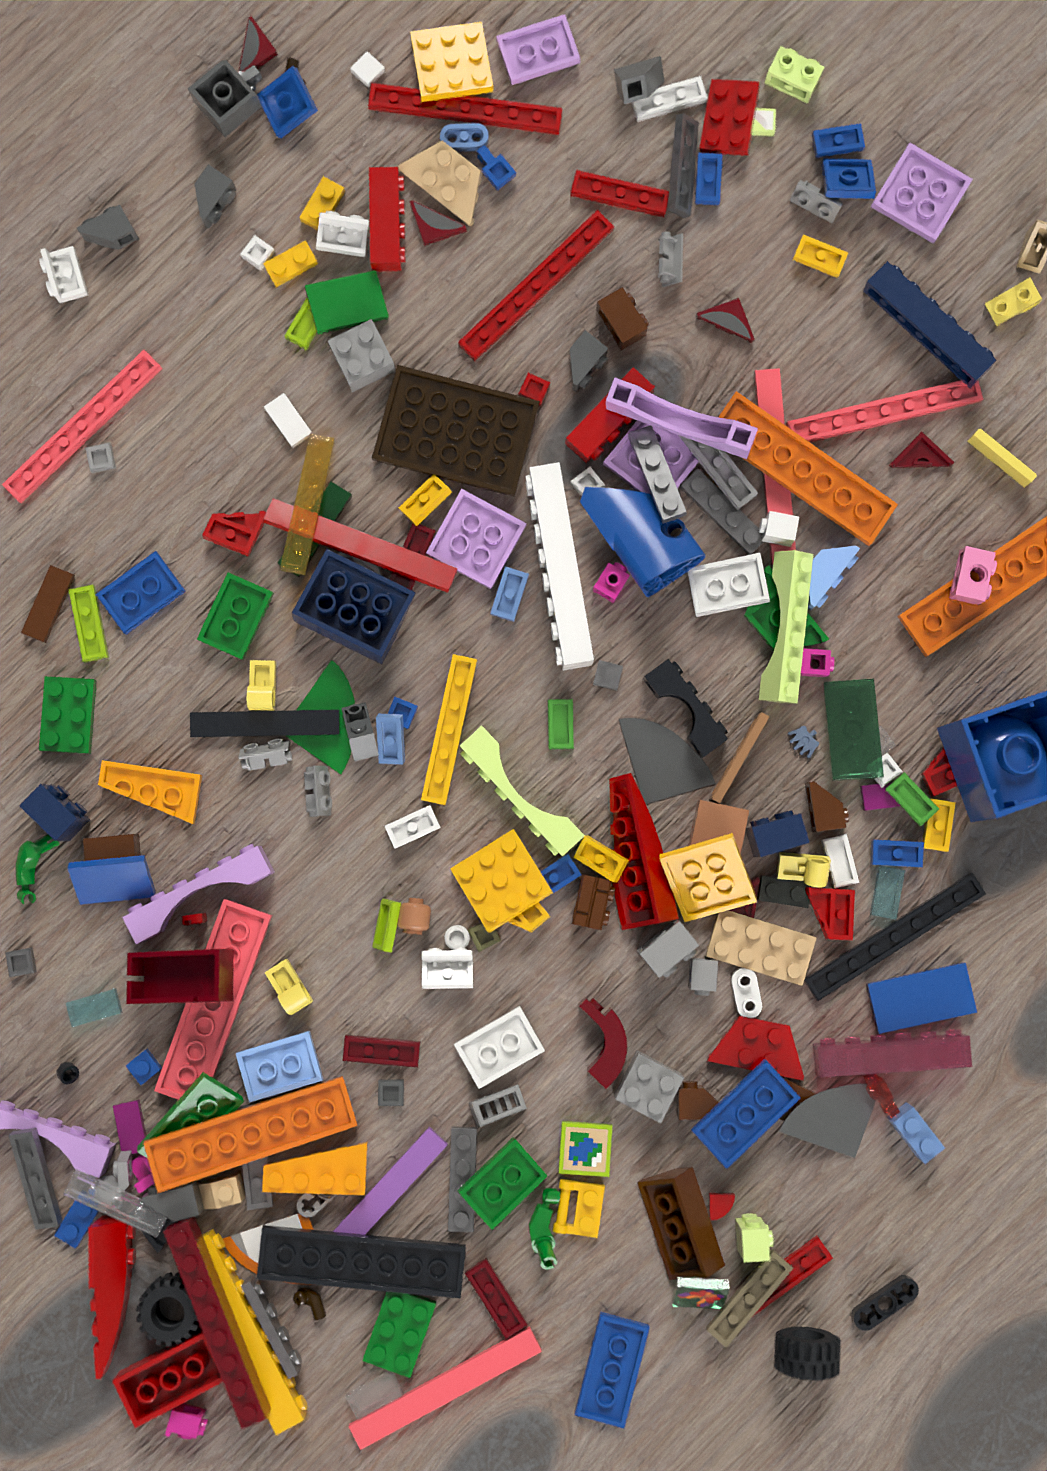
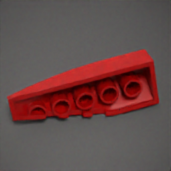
(643, 889)
(110, 1276)

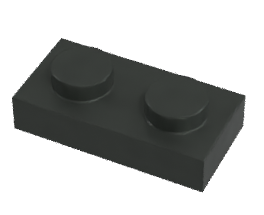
(783, 892)

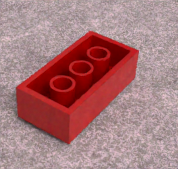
(167, 1379)

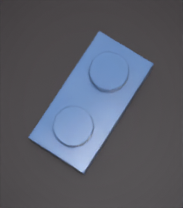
(509, 594)
(390, 738)

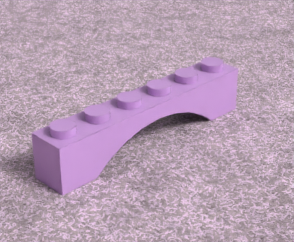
(709, 430)
(153, 918)
(85, 1151)

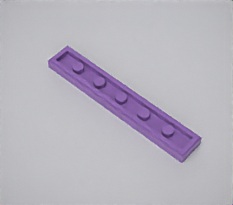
(393, 1184)

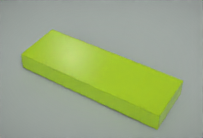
(88, 623)

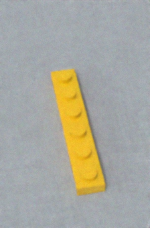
(449, 729)

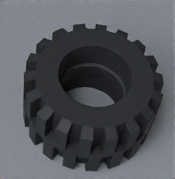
(153, 1320)
(807, 1353)

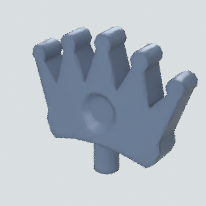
(804, 739)

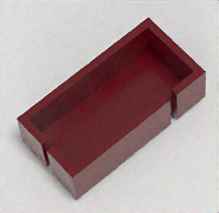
(180, 976)

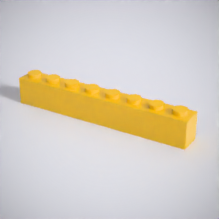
(286, 1404)

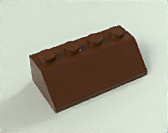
(681, 1224)

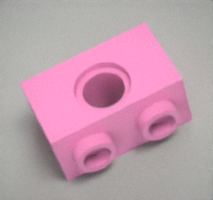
(963, 587)

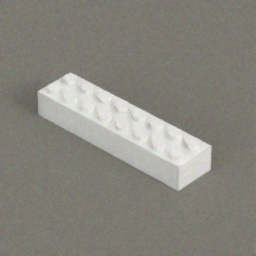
(561, 567)

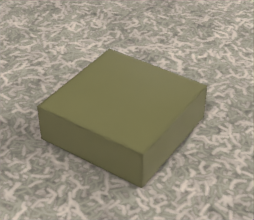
(482, 938)

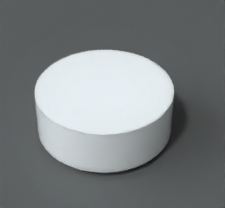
(457, 937)

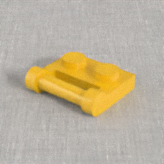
(587, 1208)

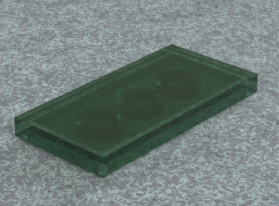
(853, 730)

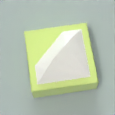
(764, 122)

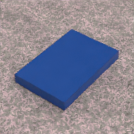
(140, 592)
(111, 879)

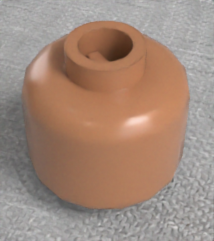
(414, 916)

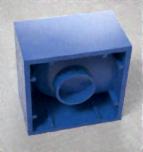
(1000, 757)

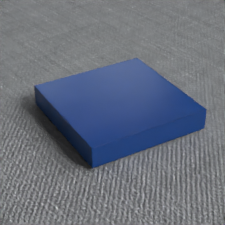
(287, 102)
(848, 178)

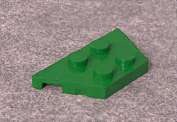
(766, 618)

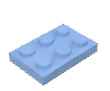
(279, 1066)

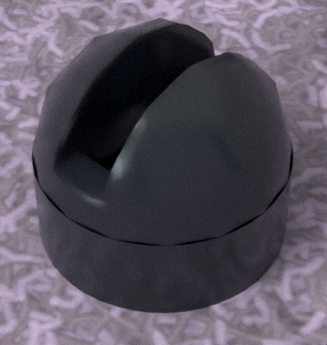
(63, 1076)

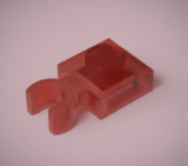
(879, 1090)

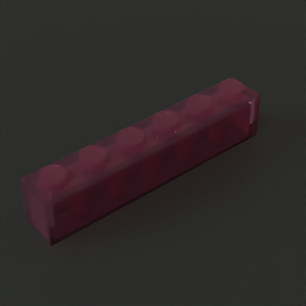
(892, 1054)

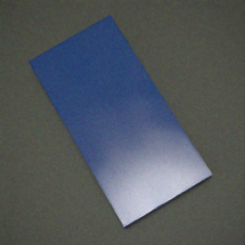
(921, 998)
(745, 1113)
(612, 1370)

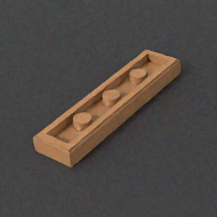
(739, 757)

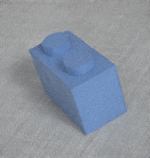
(916, 1133)

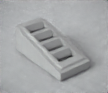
(474, 1106)

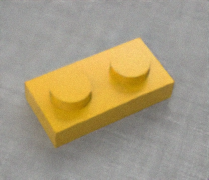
(324, 199)
(820, 256)
(290, 263)
(425, 500)
(939, 826)
(601, 858)

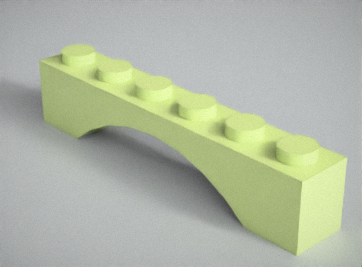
(792, 579)
(555, 829)

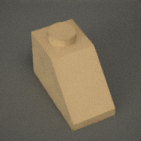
(222, 1191)

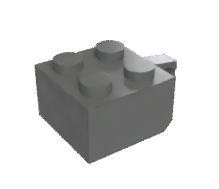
(227, 96)

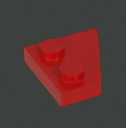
(235, 530)
(939, 775)
(833, 911)

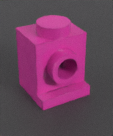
(611, 590)
(824, 660)
(187, 1421)

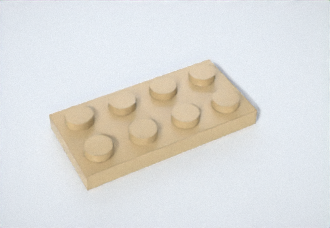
(761, 946)

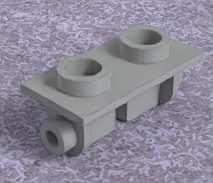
(809, 198)
(672, 258)
(254, 756)
(320, 802)

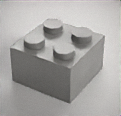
(362, 355)
(668, 948)
(648, 1086)

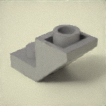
(121, 1171)

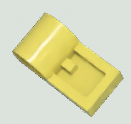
(1013, 301)
(261, 686)
(804, 867)
(289, 987)

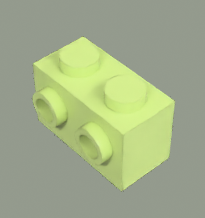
(794, 74)
(753, 1238)

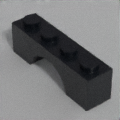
(668, 682)

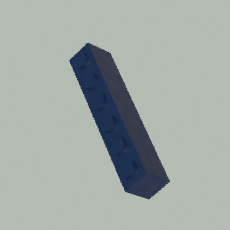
(929, 324)

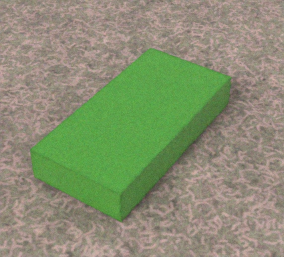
(560, 724)
(912, 799)

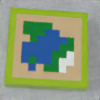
(585, 1148)

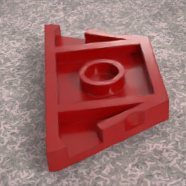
(754, 1040)

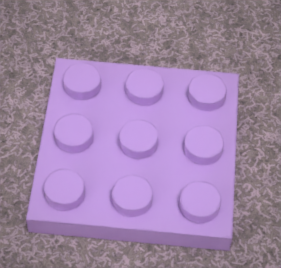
(921, 193)
(677, 455)
(476, 538)

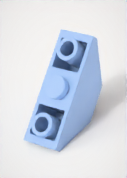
(827, 572)

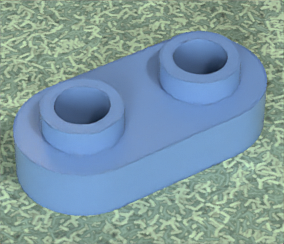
(464, 134)

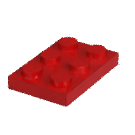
(729, 117)

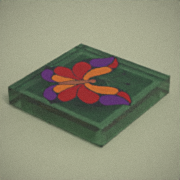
(700, 1293)

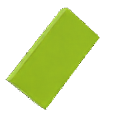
(302, 328)
(386, 925)

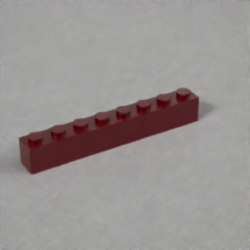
(217, 1322)

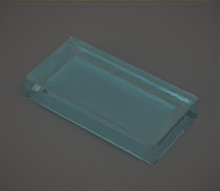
(887, 892)
(93, 1007)

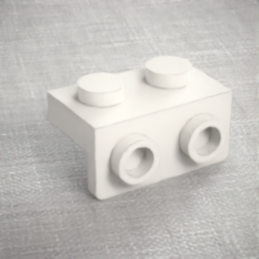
(342, 234)
(63, 274)
(447, 968)

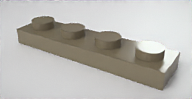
(748, 1298)

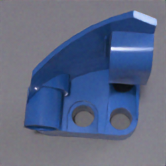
(640, 538)

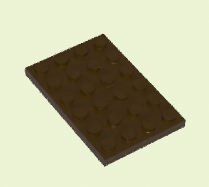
(455, 430)

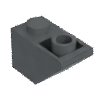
(639, 79)
(213, 194)
(109, 229)
(584, 358)
(360, 731)
(176, 1202)

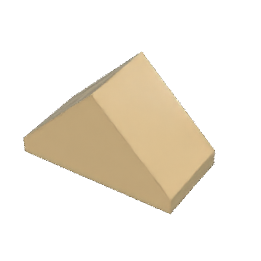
(1034, 248)

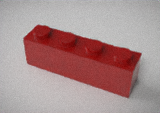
(385, 219)
(602, 424)

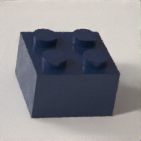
(55, 812)
(776, 835)

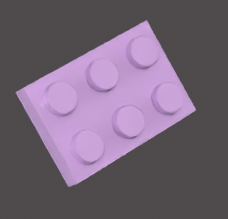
(538, 49)

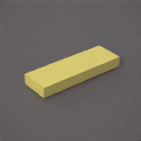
(1002, 458)

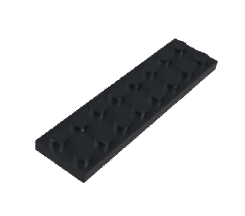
(361, 1261)

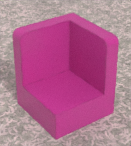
(143, 1173)

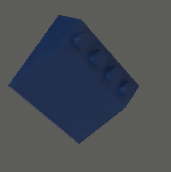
(353, 606)

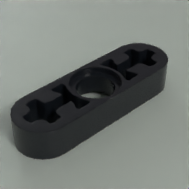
(874, 1320)

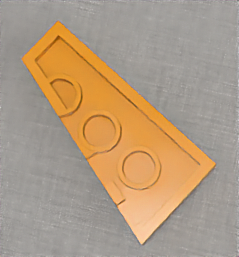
(160, 788)
(327, 1172)

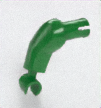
(25, 864)
(540, 1233)

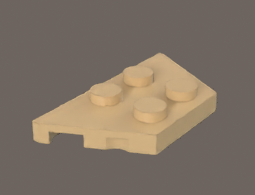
(446, 178)

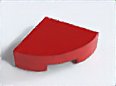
(194, 919)
(720, 1204)

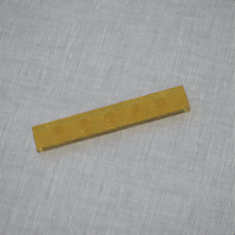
(307, 504)

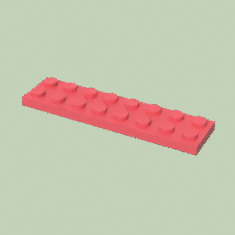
(207, 1025)

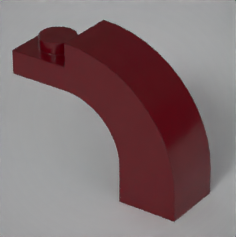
(614, 1051)

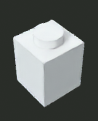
(779, 528)

